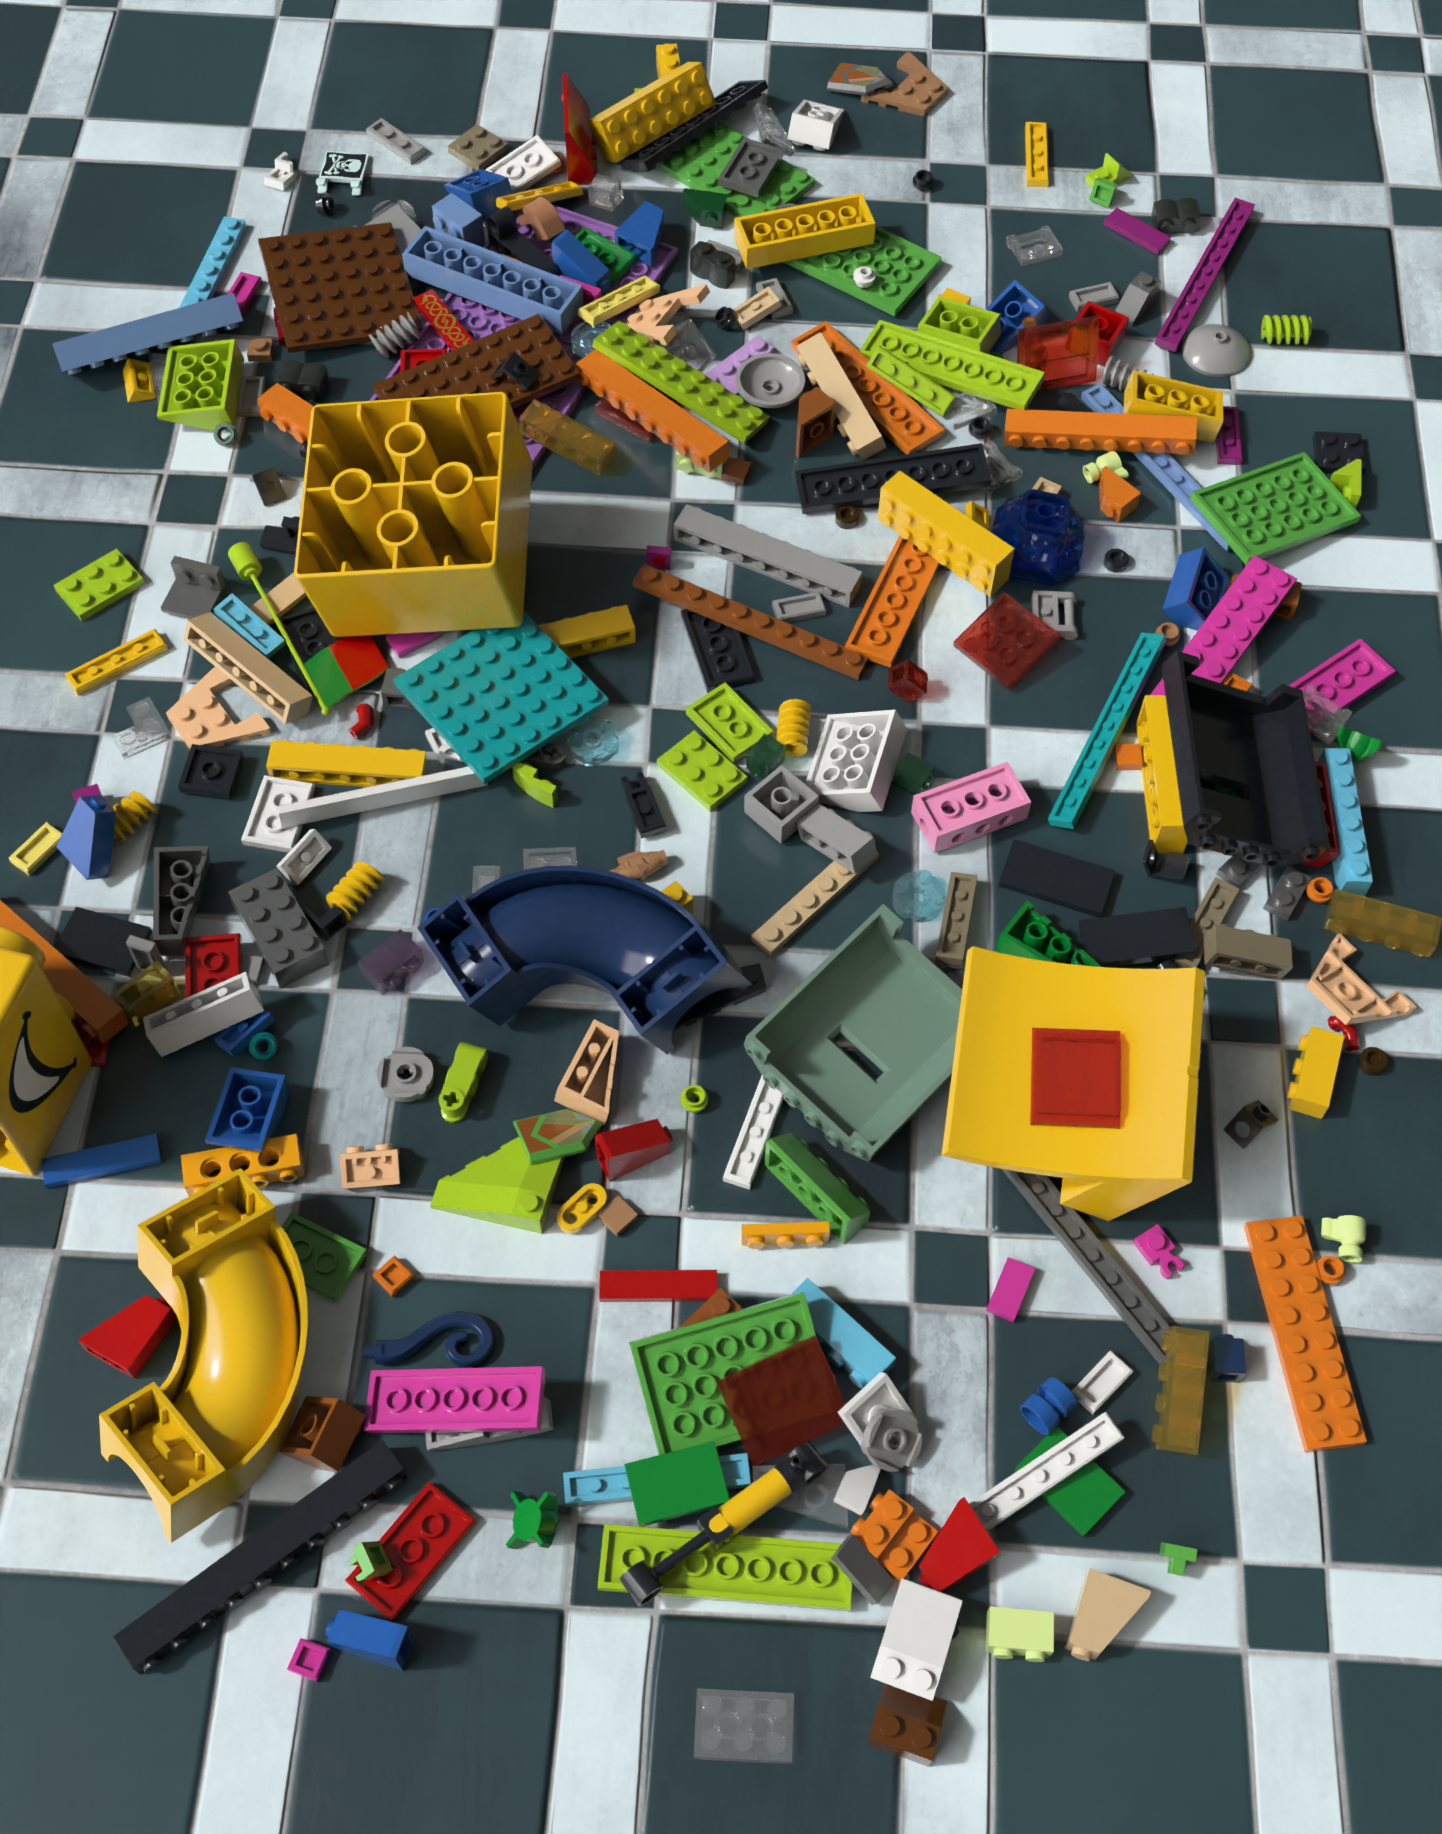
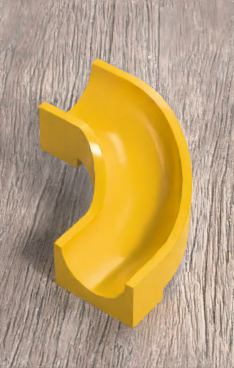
(238, 1357)

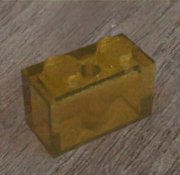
(146, 993)

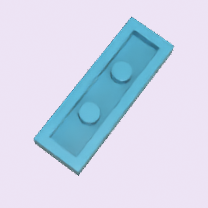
(249, 626)

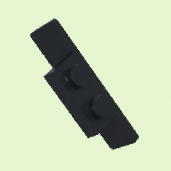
(283, 538)

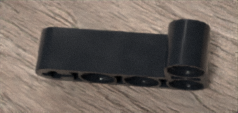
(510, 242)

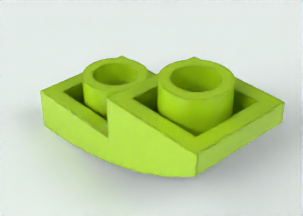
(542, 790)

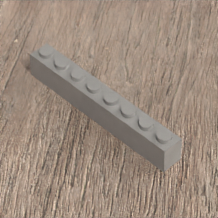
(767, 555)

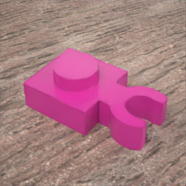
(1157, 1247)

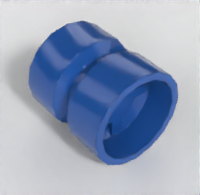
(1044, 1409)

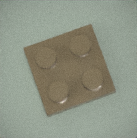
(478, 147)

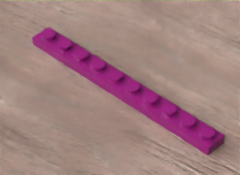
(1204, 275)

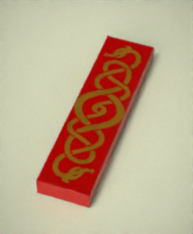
(442, 320)

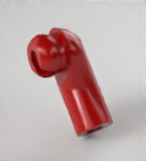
(365, 719)
(1349, 1031)

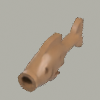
(640, 864)

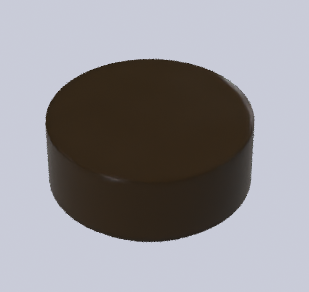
(847, 517)
(1373, 1061)

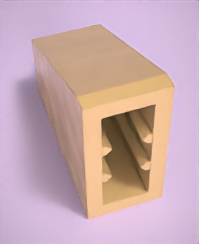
(1101, 1613)

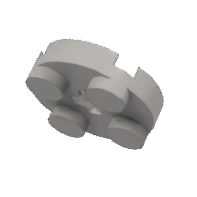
(412, 1088)
(876, 1439)

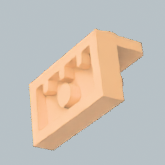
(370, 1167)

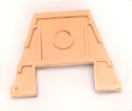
(655, 313)
(203, 720)
(1349, 995)

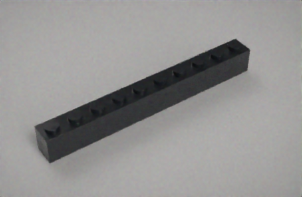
(259, 1558)

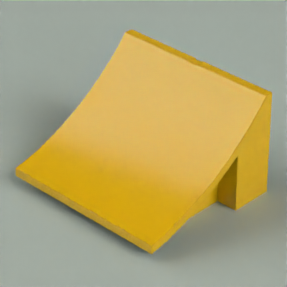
(990, 1086)

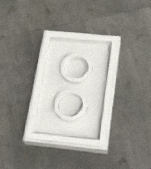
(527, 164)
(264, 824)

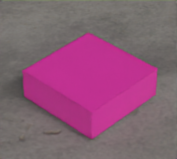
(309, 1660)

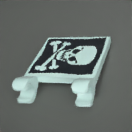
(343, 168)

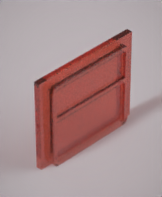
(1062, 350)
(1075, 1078)
(783, 1400)

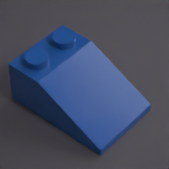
(480, 190)
(1013, 306)
(248, 1109)

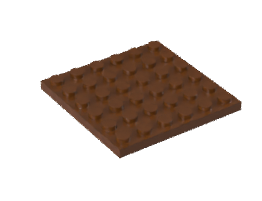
(337, 285)

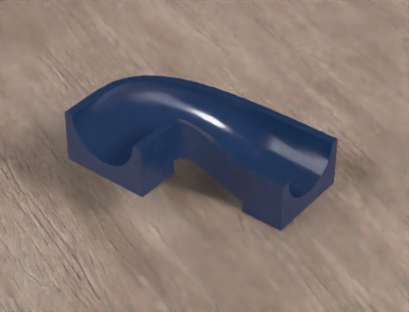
(585, 931)

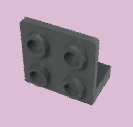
(194, 589)

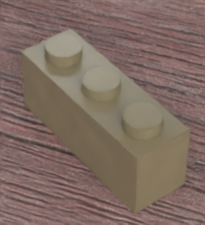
(1247, 952)

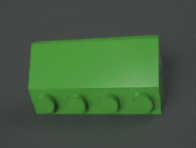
(816, 1186)

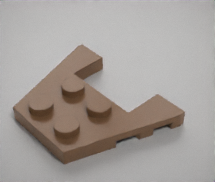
(916, 93)

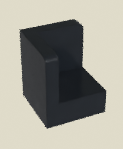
(325, 920)

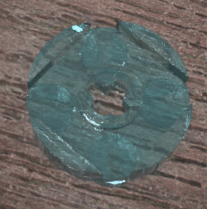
(583, 334)
(596, 753)
(922, 883)

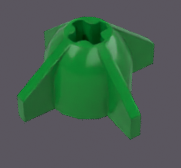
(1360, 745)
(534, 1520)

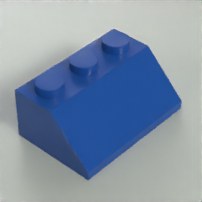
(1195, 589)

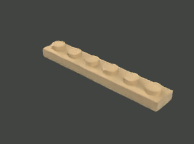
(804, 906)

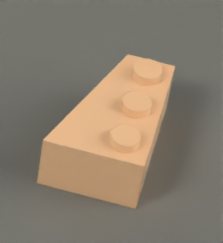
(590, 1075)

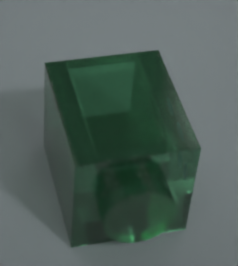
(765, 756)
(914, 775)

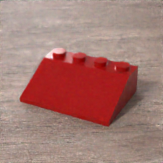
(578, 136)

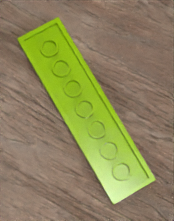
(958, 365)
(681, 381)
(742, 1571)

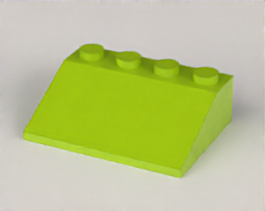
(201, 384)

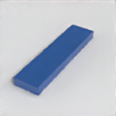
(101, 1161)

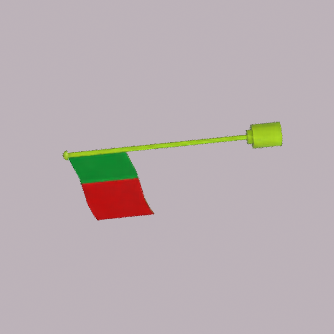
(335, 669)

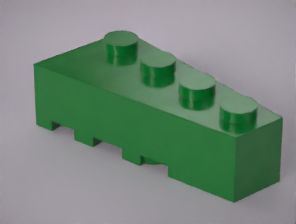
(1034, 938)

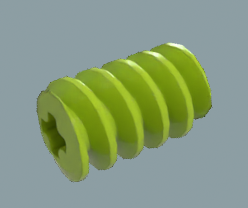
(1286, 328)

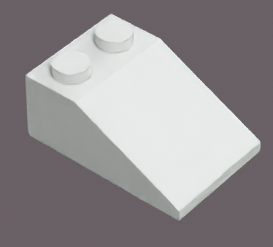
(814, 124)
(916, 1639)

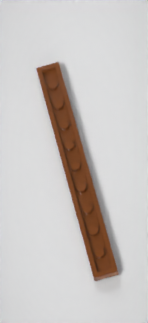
(750, 621)

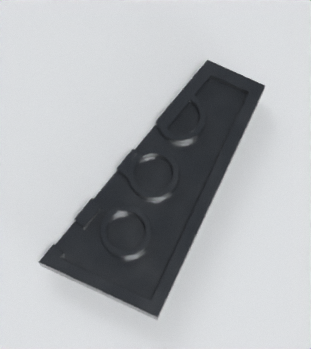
(720, 999)

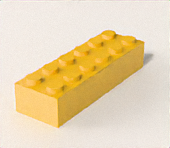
(652, 111)
(804, 230)
(945, 533)
(1160, 777)

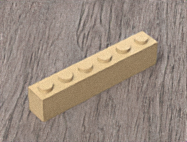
(849, 410)
(247, 667)

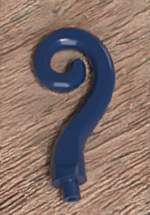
(399, 1350)

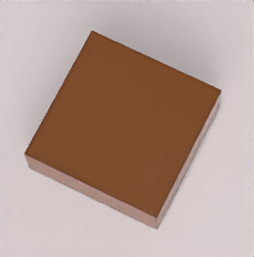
(736, 470)

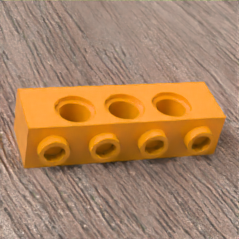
(285, 1149)

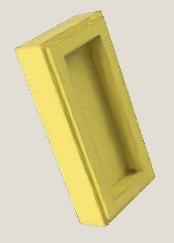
(36, 849)

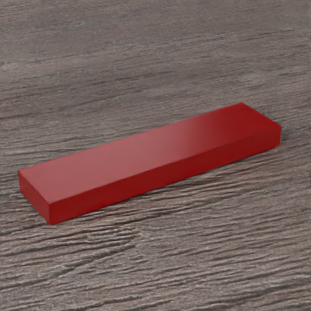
(656, 1285)

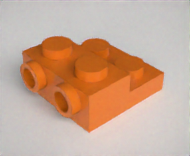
(894, 1534)

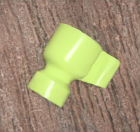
(1111, 459)
(1350, 1232)

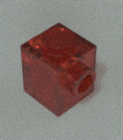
(907, 681)

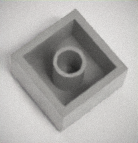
(779, 803)

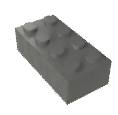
(278, 928)

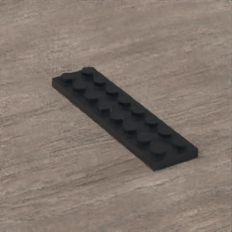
(677, 139)
(862, 481)

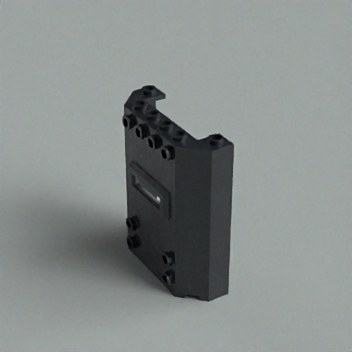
(1252, 748)

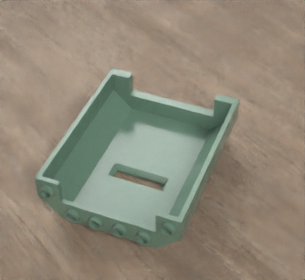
(895, 1013)

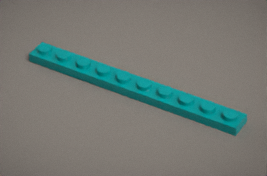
(1106, 731)

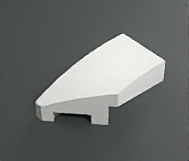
(282, 174)
(440, 747)
(857, 1488)

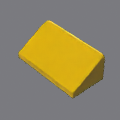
(138, 381)

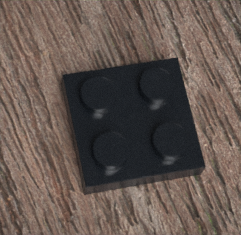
(1337, 450)
(211, 771)

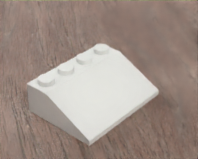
(857, 759)

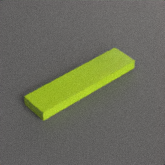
(910, 381)

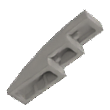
(451, 1440)

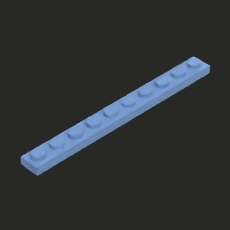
(1161, 465)

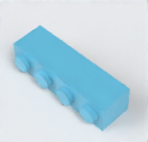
(844, 1339)

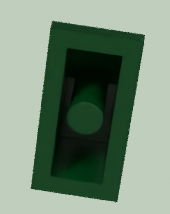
(705, 207)

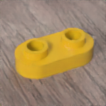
(579, 1208)

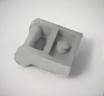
(1046, 609)

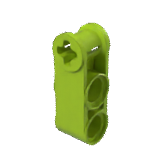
(462, 1081)

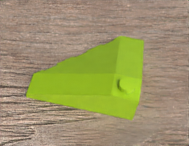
(501, 1189)

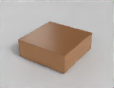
(617, 1216)

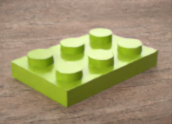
(99, 584)
(728, 721)
(702, 770)

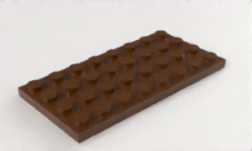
(472, 365)

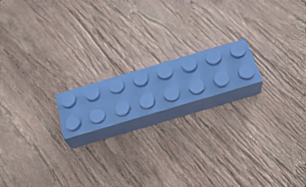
(492, 279)
(148, 332)

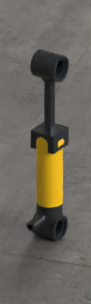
(721, 1524)

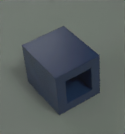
(1226, 1359)

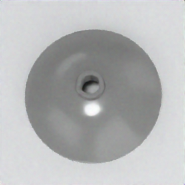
(1215, 350)
(770, 380)

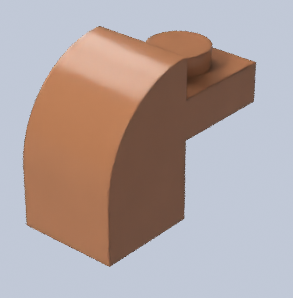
(542, 218)

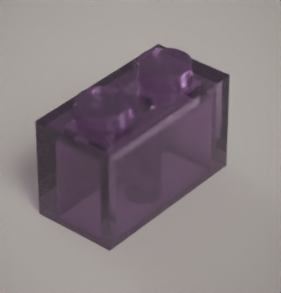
(391, 962)

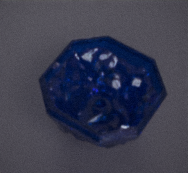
(1044, 533)

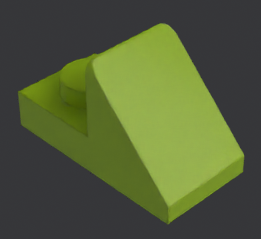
(1110, 170)
(1349, 481)

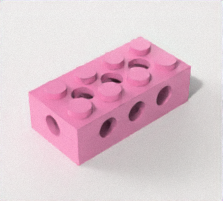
(970, 807)

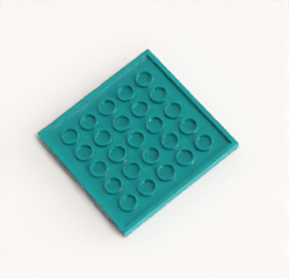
(500, 695)

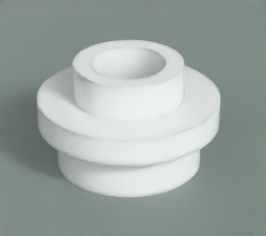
(864, 276)

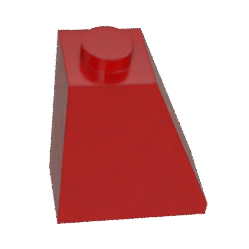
(632, 1147)
(131, 1334)
(958, 1550)

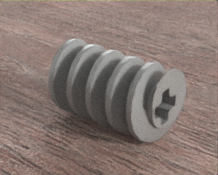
(395, 335)
(1116, 374)

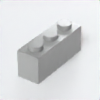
(837, 838)

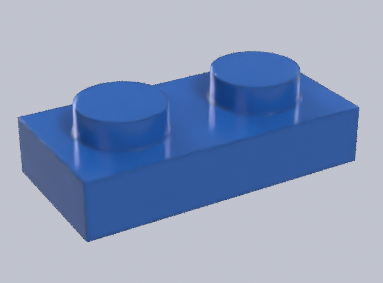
(237, 1037)

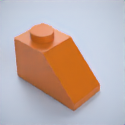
(1116, 495)

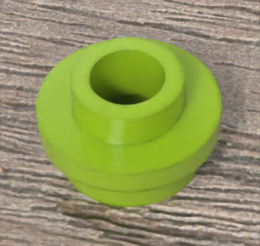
(694, 1091)

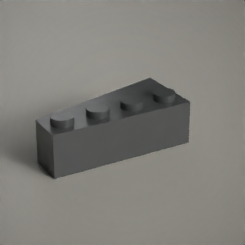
(176, 894)

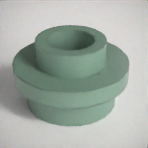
(218, 434)

